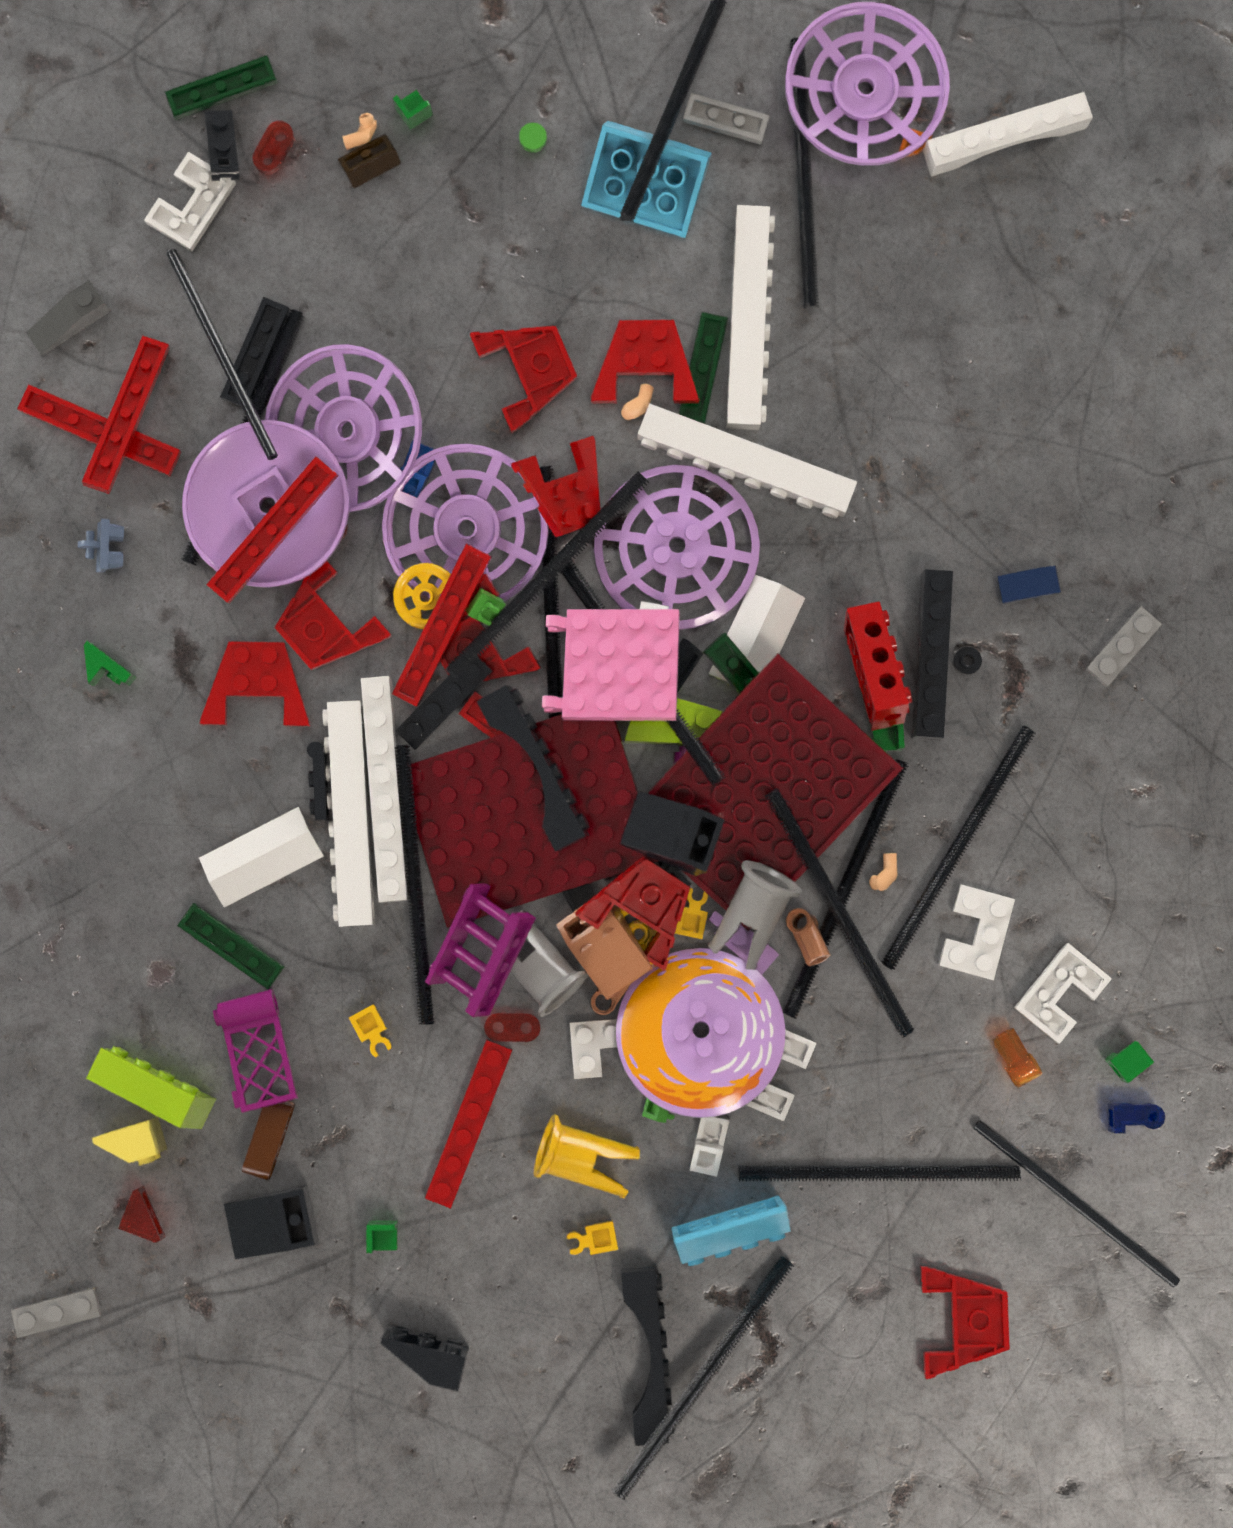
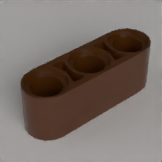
(268, 1139)

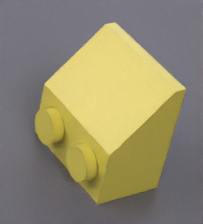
(135, 1142)

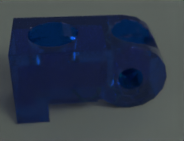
(1130, 1114)

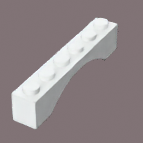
(1042, 121)

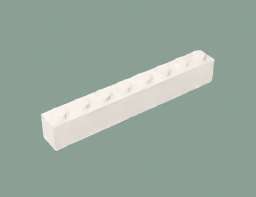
(748, 317)
(746, 461)
(383, 786)
(350, 813)

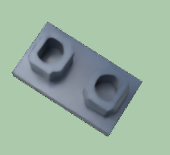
(105, 533)

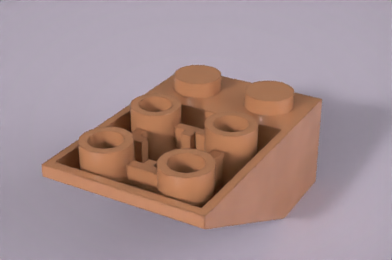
(608, 953)

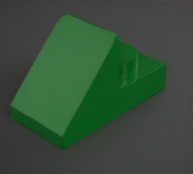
(99, 662)

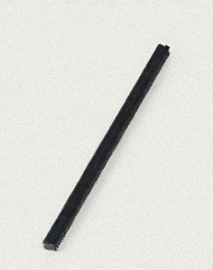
(671, 110)
(804, 189)
(264, 387)
(546, 574)
(590, 602)
(550, 609)
(957, 847)
(415, 886)
(846, 886)
(840, 912)
(879, 1172)
(702, 1378)

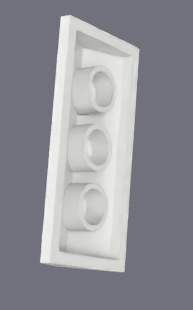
(763, 622)
(261, 857)

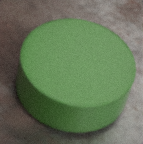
(533, 137)

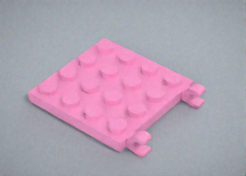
(618, 664)

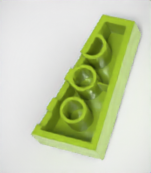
(659, 732)
(151, 1089)

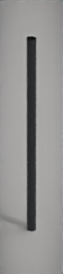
(222, 354)
(1076, 1203)

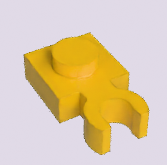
(693, 919)
(368, 1025)
(598, 1237)

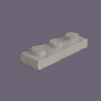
(726, 118)
(1123, 646)
(56, 1312)

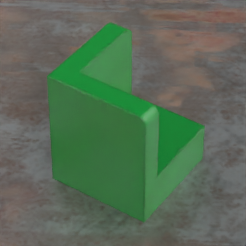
(413, 109)
(890, 738)
(1129, 1062)
(381, 1236)

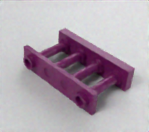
(503, 950)

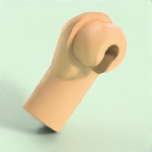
(364, 133)
(638, 405)
(887, 875)

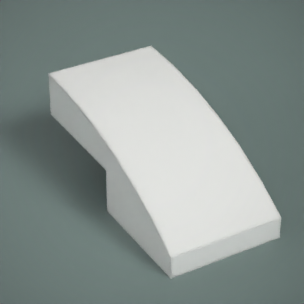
(709, 1145)

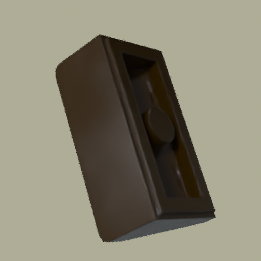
(369, 161)

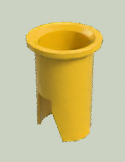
(572, 1155)

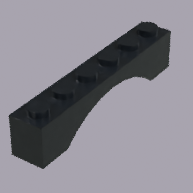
(933, 654)
(561, 820)
(640, 1295)

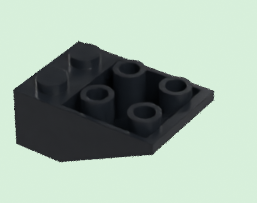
(672, 833)
(271, 1223)
(432, 1359)

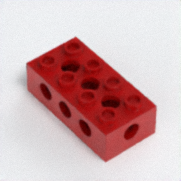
(876, 665)

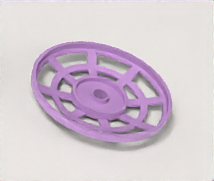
(872, 70)
(356, 411)
(461, 508)
(696, 550)

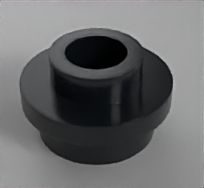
(959, 662)

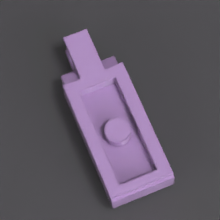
(741, 943)

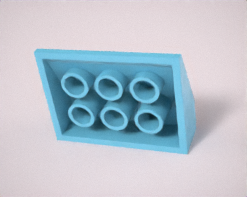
(672, 190)
(730, 1230)

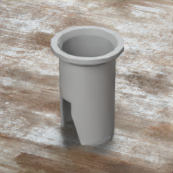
(757, 904)
(546, 973)

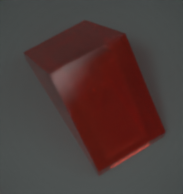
(141, 1218)

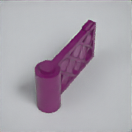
(248, 1014)

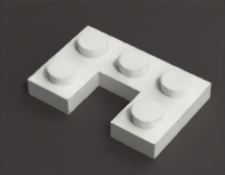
(190, 224)
(984, 954)
(1065, 969)
(586, 1042)
(773, 1099)

